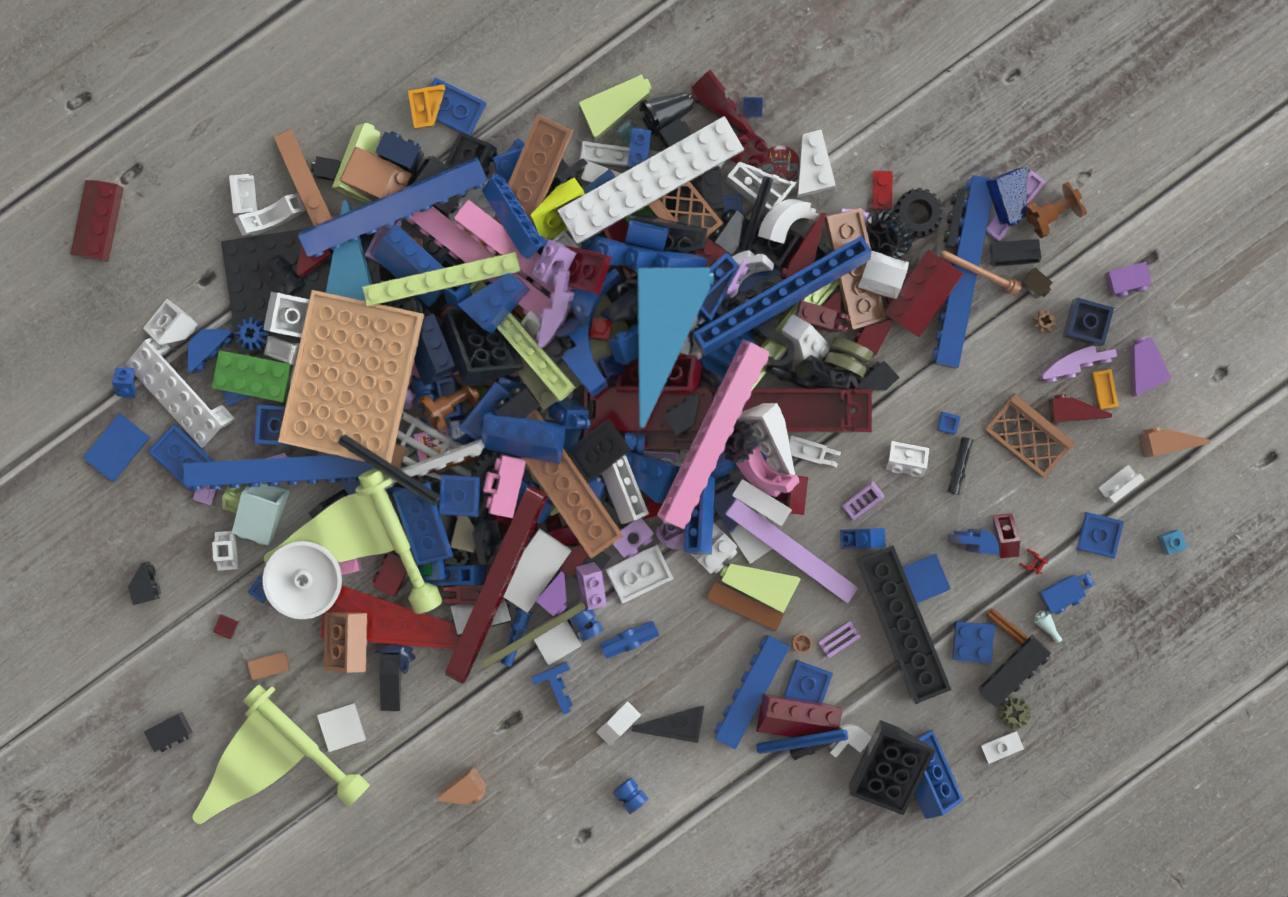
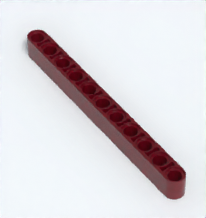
(496, 584)

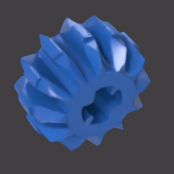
(244, 332)

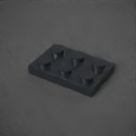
(598, 450)

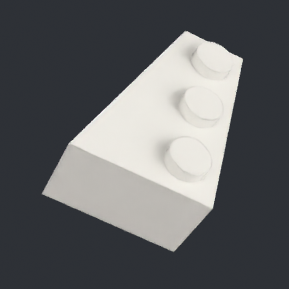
(814, 165)
(747, 181)
(805, 340)

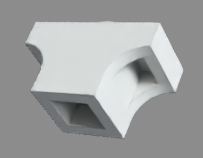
(225, 550)

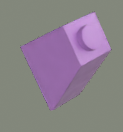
(1146, 366)

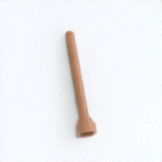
(1011, 286)

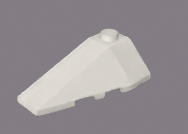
(770, 435)

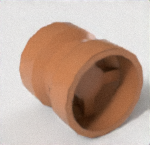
(801, 643)

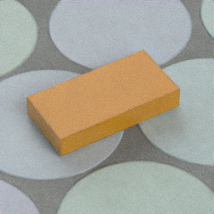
(1104, 389)

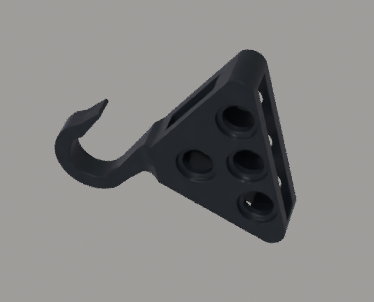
(766, 329)

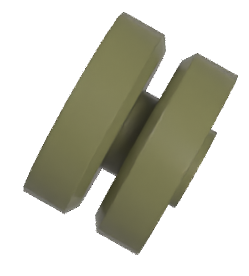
(849, 356)

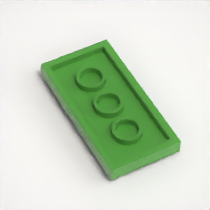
(252, 376)

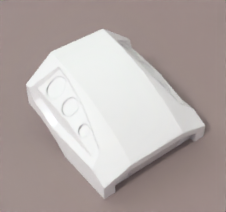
(883, 275)

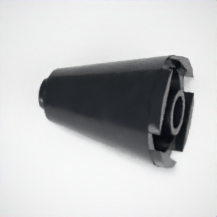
(665, 110)

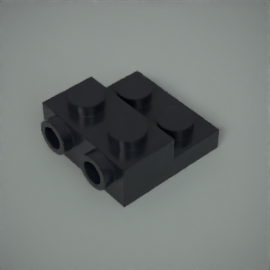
(468, 148)

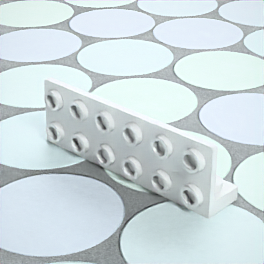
(175, 393)

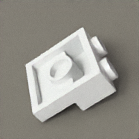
(722, 548)

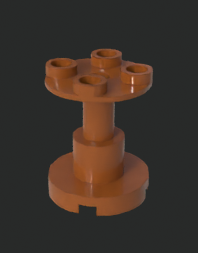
(1048, 213)
(443, 406)

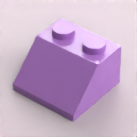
(555, 595)

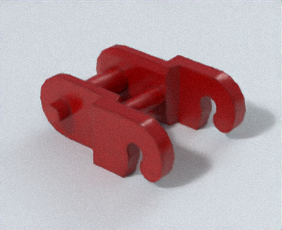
(1038, 570)

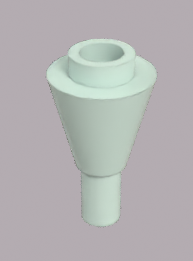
(1045, 622)

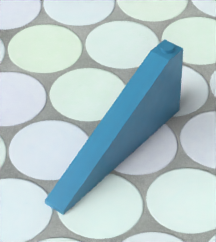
(348, 268)
(666, 313)

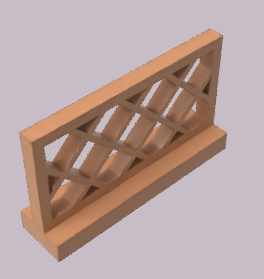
(662, 212)
(1040, 422)

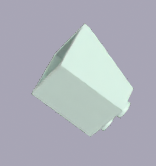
(260, 513)

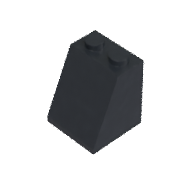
(429, 168)

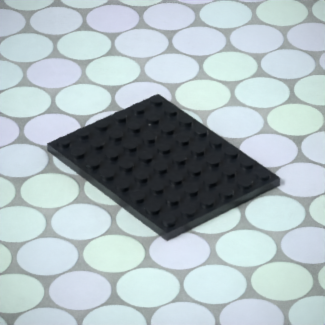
(250, 294)

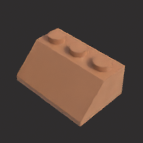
(345, 642)
(465, 789)

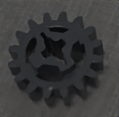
(739, 443)

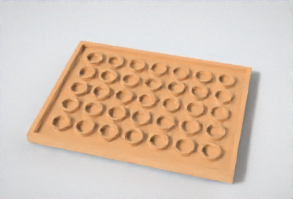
(350, 376)

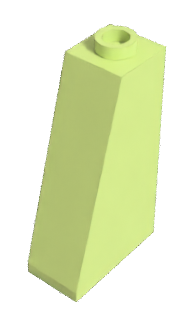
(612, 105)
(367, 139)
(766, 586)

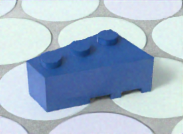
(723, 273)
(495, 301)
(652, 474)

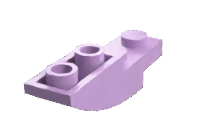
(556, 316)
(1070, 364)

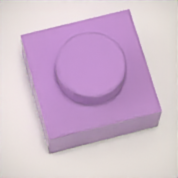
(205, 495)

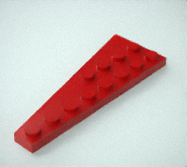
(395, 623)

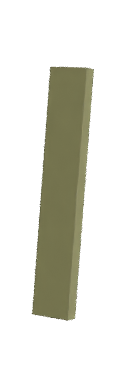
(533, 634)

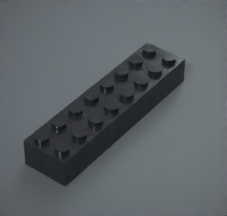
(903, 624)

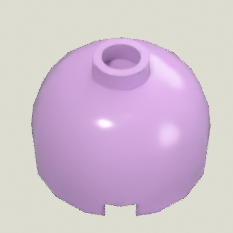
(671, 535)

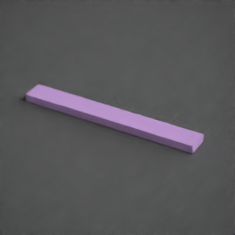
(791, 550)

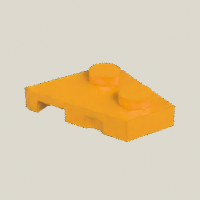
(425, 105)

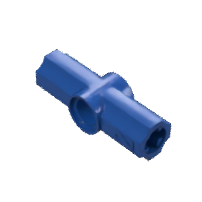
(629, 639)

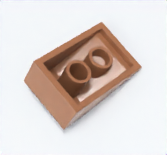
(373, 175)
(1160, 442)

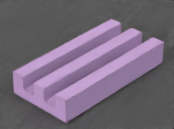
(834, 633)

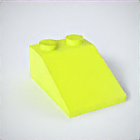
(546, 218)

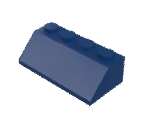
(406, 258)
(524, 437)
(937, 789)

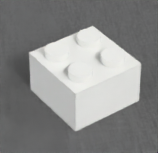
(286, 314)

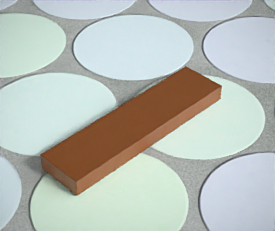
(745, 605)

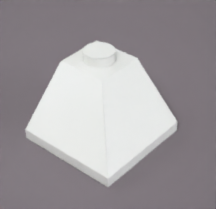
(170, 324)

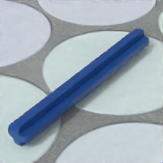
(802, 741)

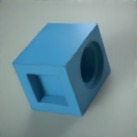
(1172, 542)

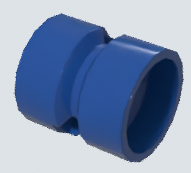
(421, 390)
(583, 618)
(630, 795)

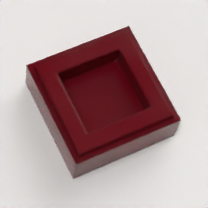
(225, 626)

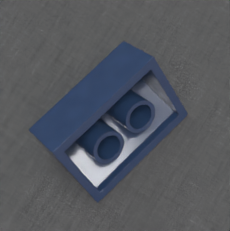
(433, 353)

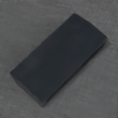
(1015, 252)

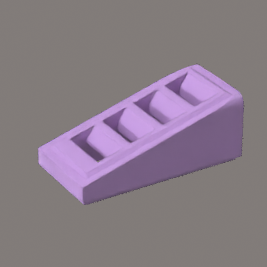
(867, 506)

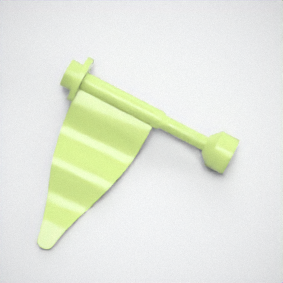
(365, 527)
(263, 753)

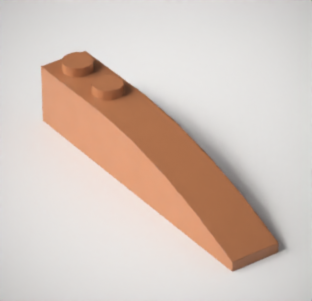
(303, 178)

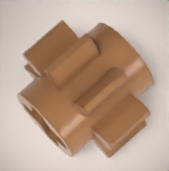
(1038, 323)

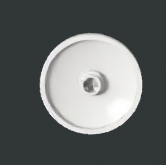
(302, 580)

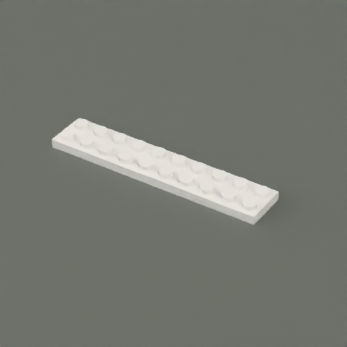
(650, 180)

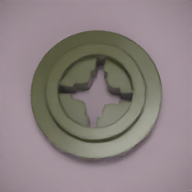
(1006, 710)

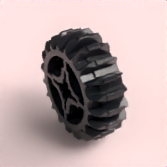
(889, 233)

